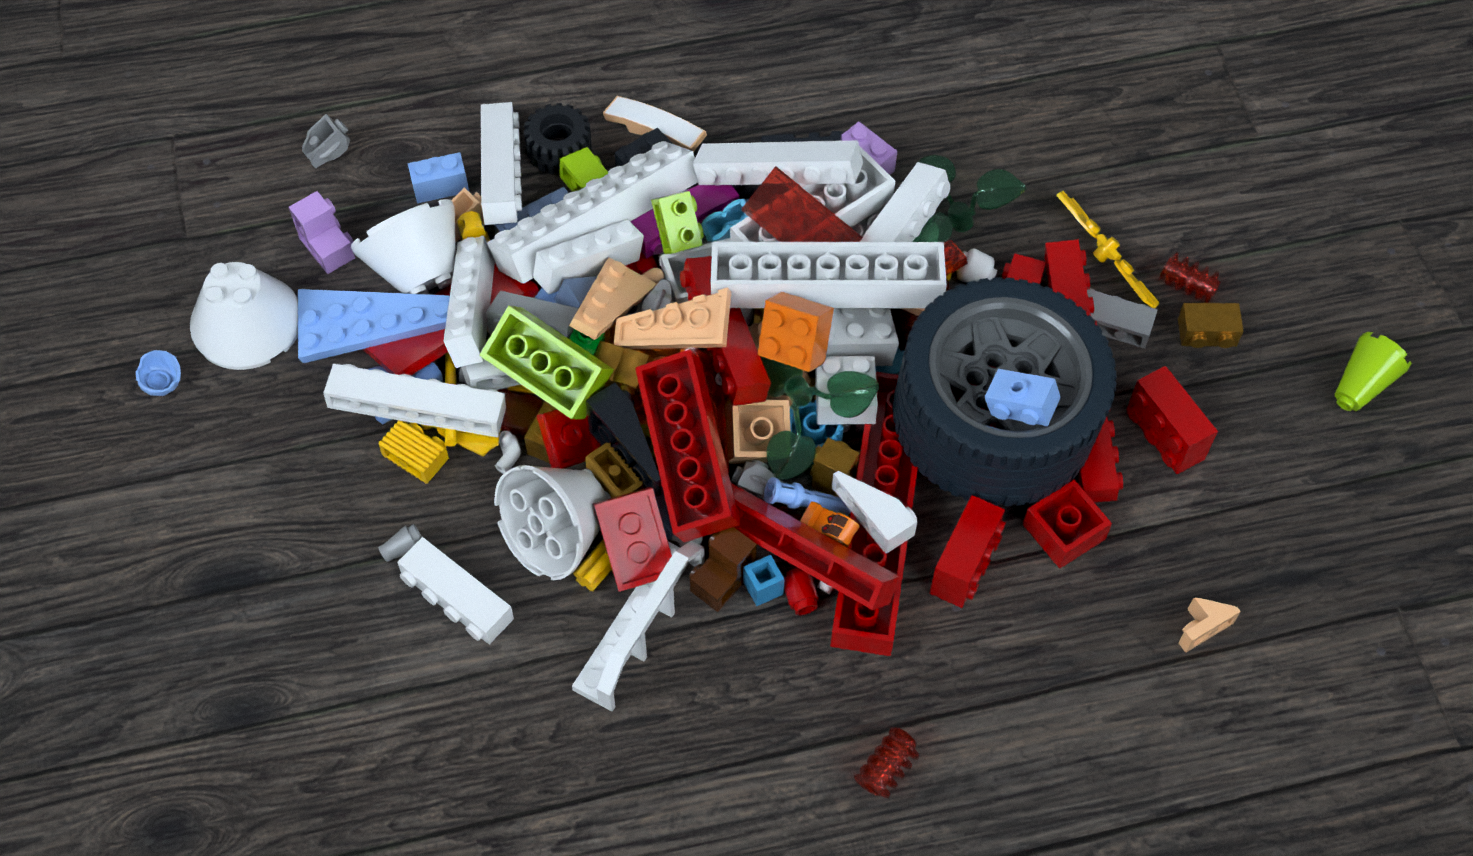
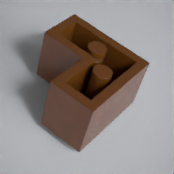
(723, 570)

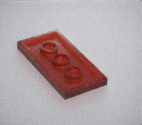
(795, 214)

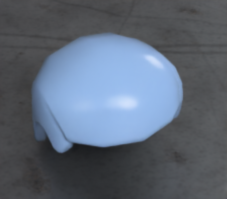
(158, 373)

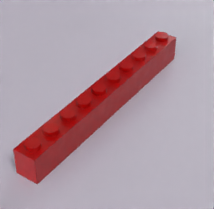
(1066, 275)

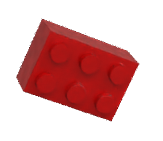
(1171, 420)
(968, 552)

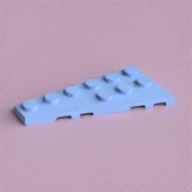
(354, 320)

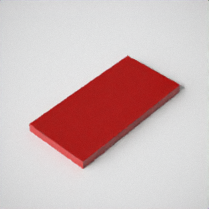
(416, 352)

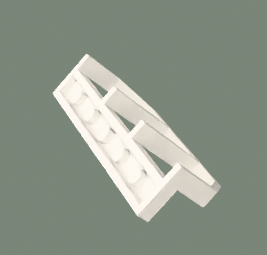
(628, 630)

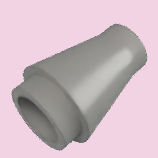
(400, 543)

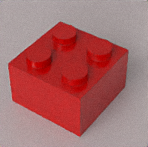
(1067, 524)

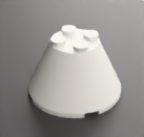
(413, 248)
(243, 317)
(548, 516)

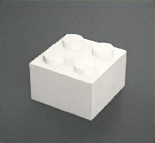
(832, 366)

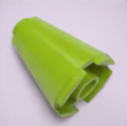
(1370, 371)

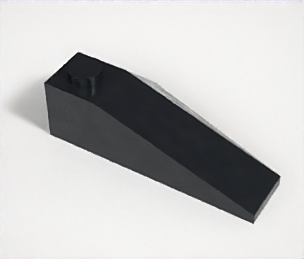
(615, 422)

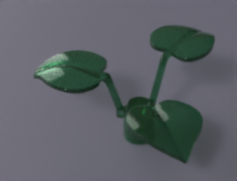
(994, 191)
(849, 395)

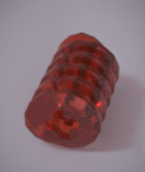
(1190, 277)
(887, 762)

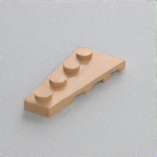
(610, 298)
(682, 325)

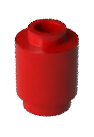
(800, 591)

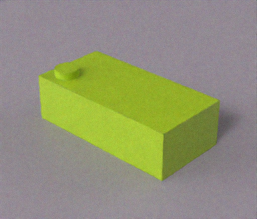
(545, 362)

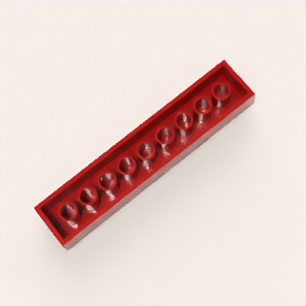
(889, 470)

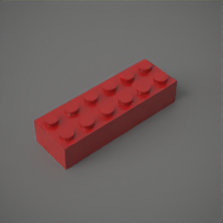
(687, 446)

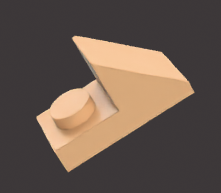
(1209, 620)

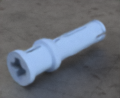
(796, 496)

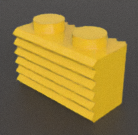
(414, 450)

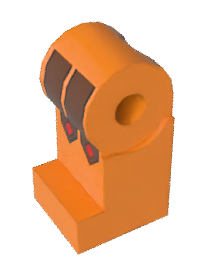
(832, 524)

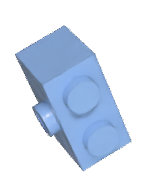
(438, 177)
(1022, 397)

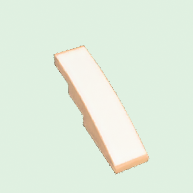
(644, 118)

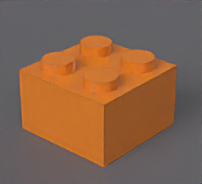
(795, 331)

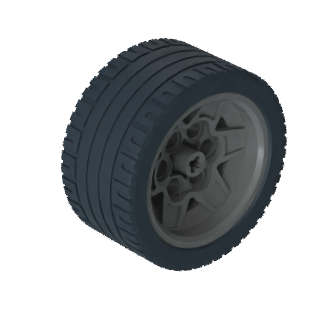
(1015, 330)

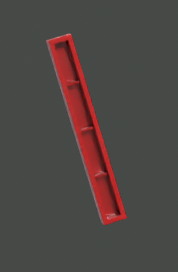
(814, 552)

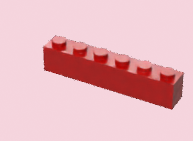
(737, 363)

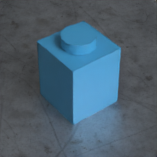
(763, 580)

